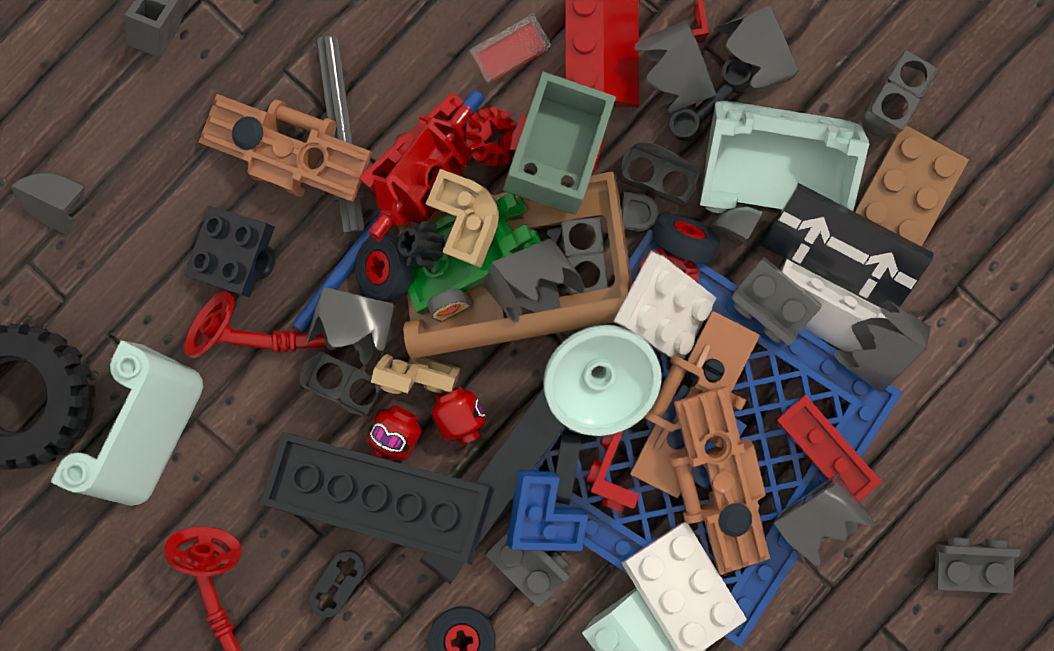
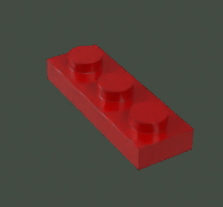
(827, 447)

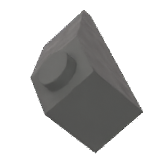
(153, 24)

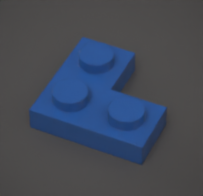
(536, 522)

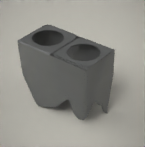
(761, 43)
(679, 66)
(876, 122)
(657, 156)
(590, 254)
(531, 279)
(351, 320)
(887, 346)
(308, 375)
(825, 511)

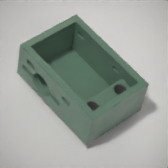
(559, 143)

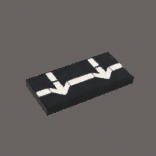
(847, 248)

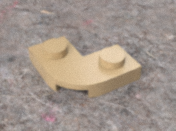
(475, 215)
(400, 375)

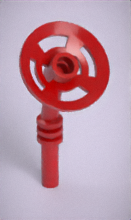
(216, 328)
(203, 566)

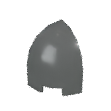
(49, 198)
(736, 224)

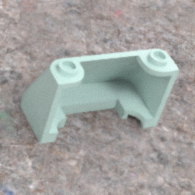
(764, 153)
(144, 432)

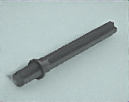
(337, 110)

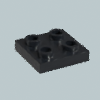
(232, 252)

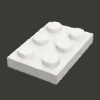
(665, 307)
(684, 590)

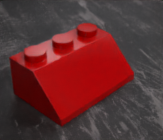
(602, 47)

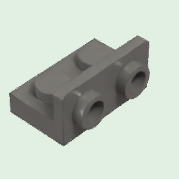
(775, 302)
(975, 567)
(531, 571)

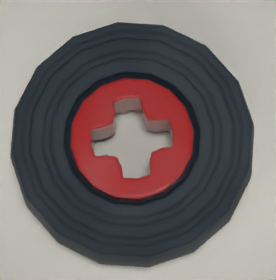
(686, 238)
(395, 276)
(462, 618)

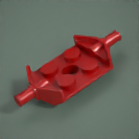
(406, 188)

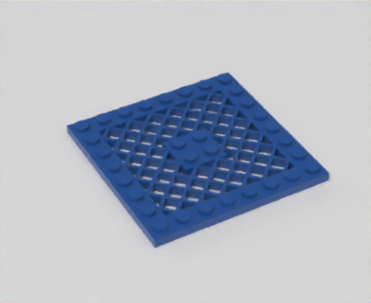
(812, 359)

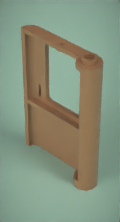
(487, 322)

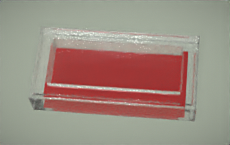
(510, 48)

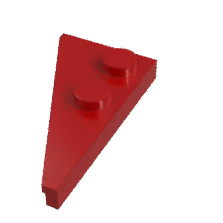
(387, 161)

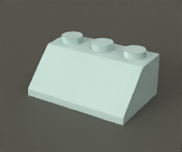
(627, 627)

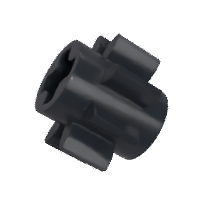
(421, 244)

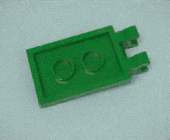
(457, 274)

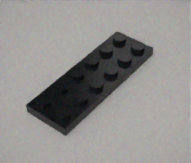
(377, 497)

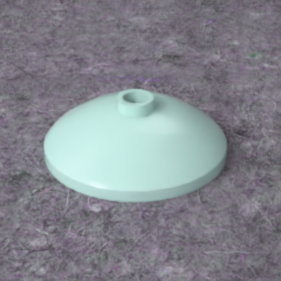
(608, 399)

